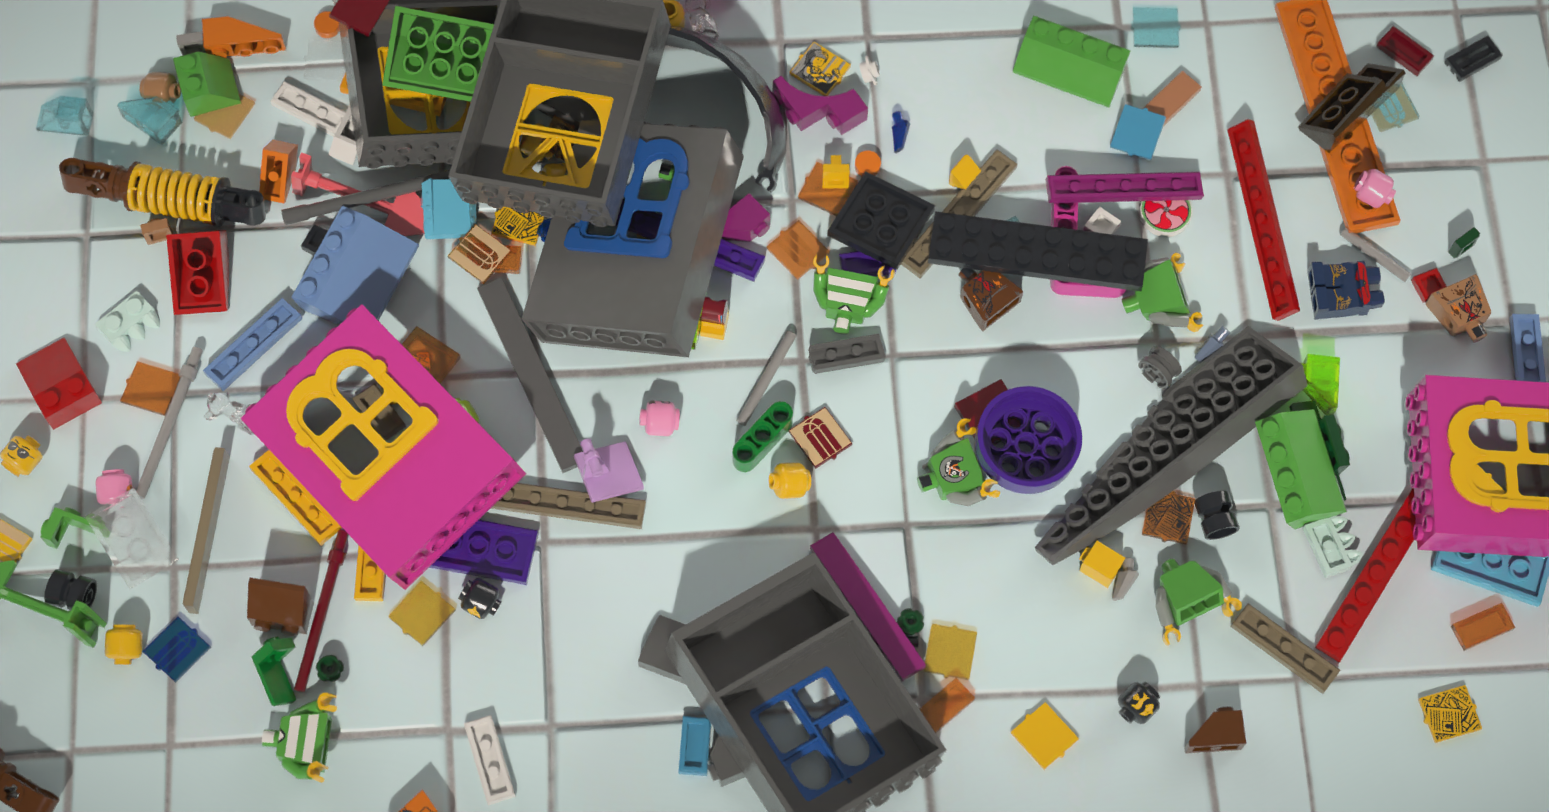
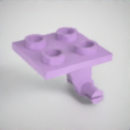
(607, 470)

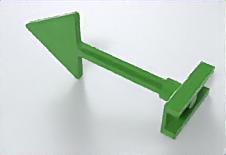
(79, 621)

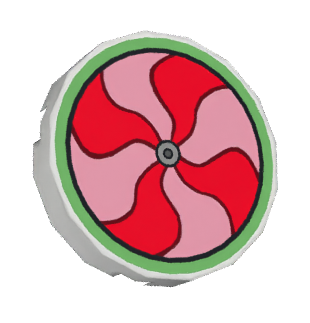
(1166, 216)

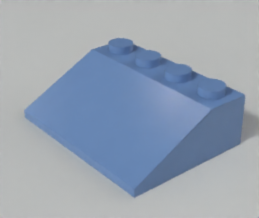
(353, 267)

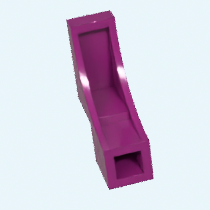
(803, 109)

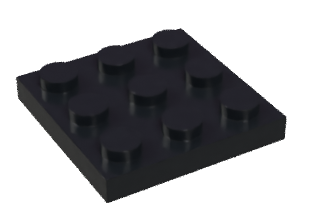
(881, 220)

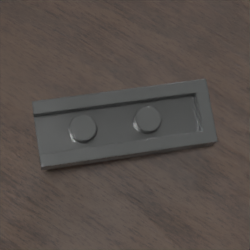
(846, 353)

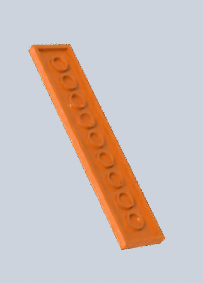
(1319, 66)

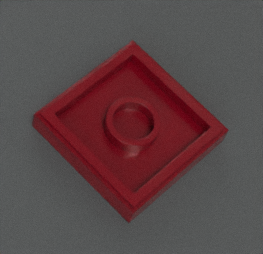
(974, 405)

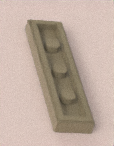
(1285, 648)

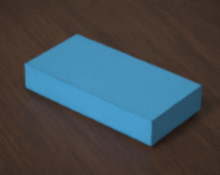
(694, 746)

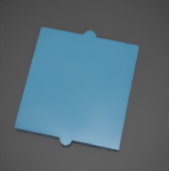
(1138, 132)

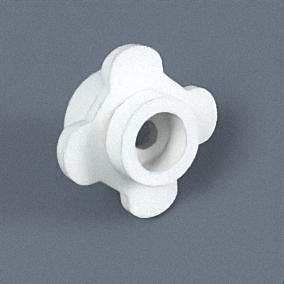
(869, 71)

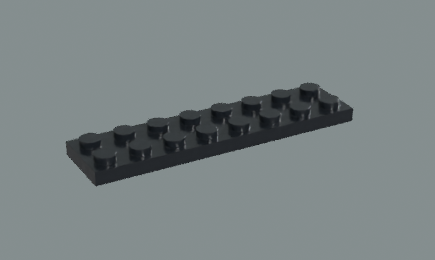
(1038, 251)

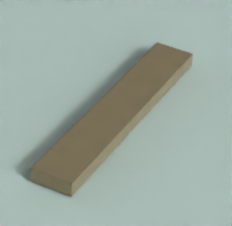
(966, 202)
(572, 505)
(206, 530)

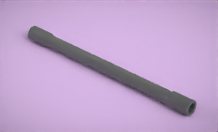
(305, 212)

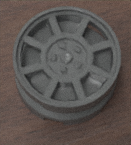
(1160, 367)

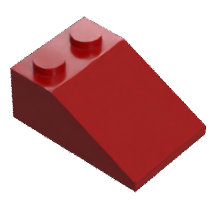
(199, 271)
(58, 383)

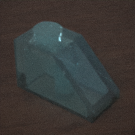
(66, 116)
(152, 116)

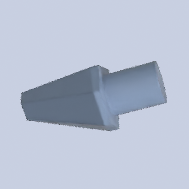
(1212, 343)

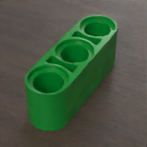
(765, 424)

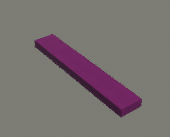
(1124, 187)
(868, 607)

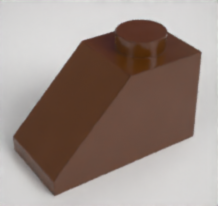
(1220, 732)

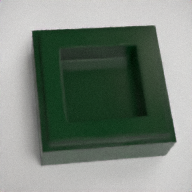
(1464, 243)

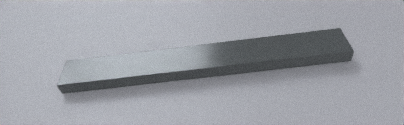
(531, 373)

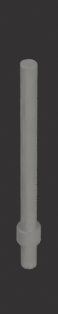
(187, 375)

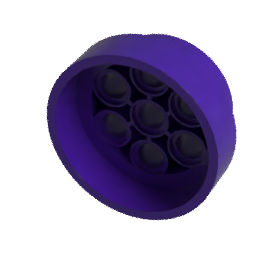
(1030, 407)

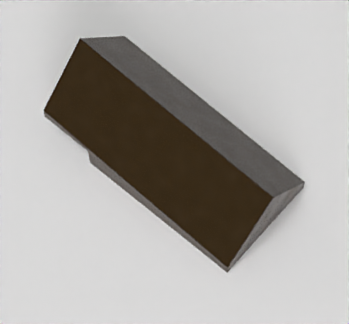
(1350, 104)

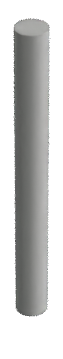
(766, 378)

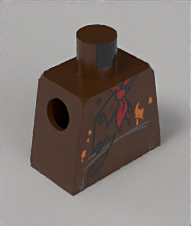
(988, 296)

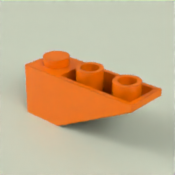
(237, 38)

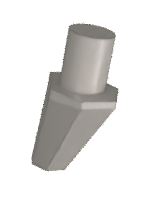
(1125, 579)

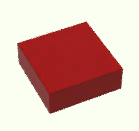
(1428, 283)

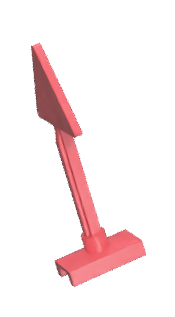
(403, 215)

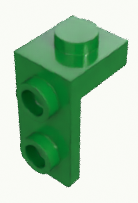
(271, 672)

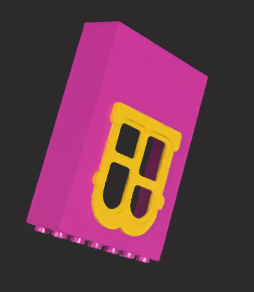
(421, 485)
(1446, 503)

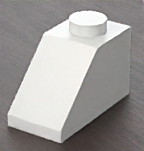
(343, 143)

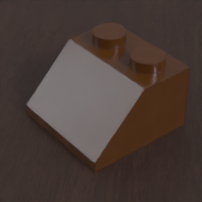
(278, 606)

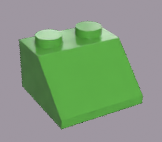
(206, 82)

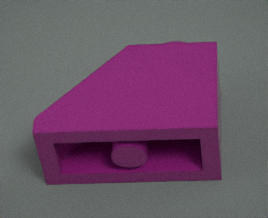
(746, 220)

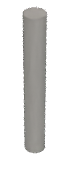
(1376, 255)

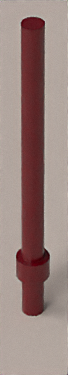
(335, 559)

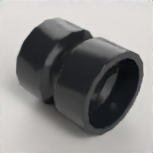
(1216, 513)
(65, 589)

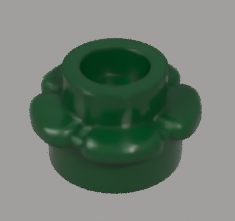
(916, 626)
(329, 661)

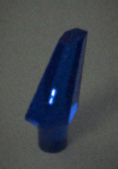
(899, 131)

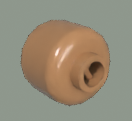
(160, 85)

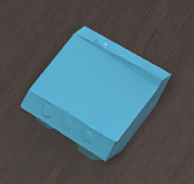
(444, 211)

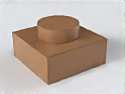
(156, 230)

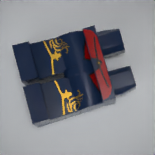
(1343, 289)

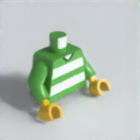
(848, 295)
(304, 738)

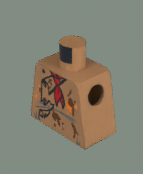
(1461, 308)

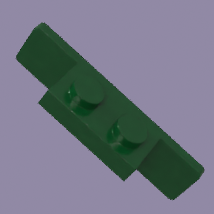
(1332, 436)

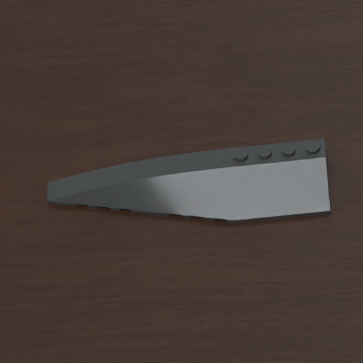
(1180, 437)

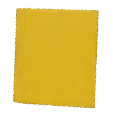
(963, 173)

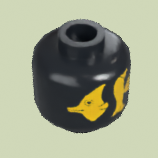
(479, 598)
(1138, 703)

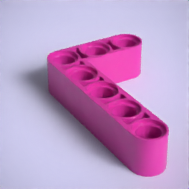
(1069, 219)

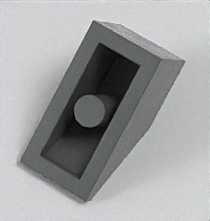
(723, 765)

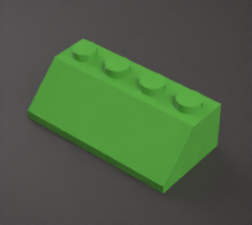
(1071, 61)
(1300, 467)

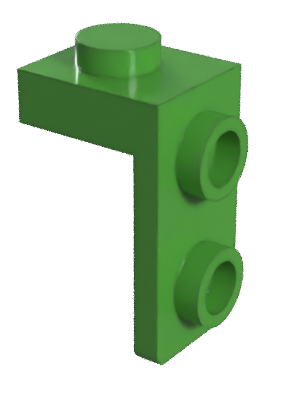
(56, 526)

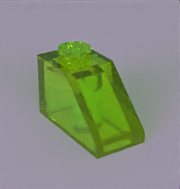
(1322, 381)

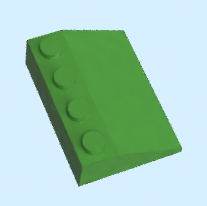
(435, 53)

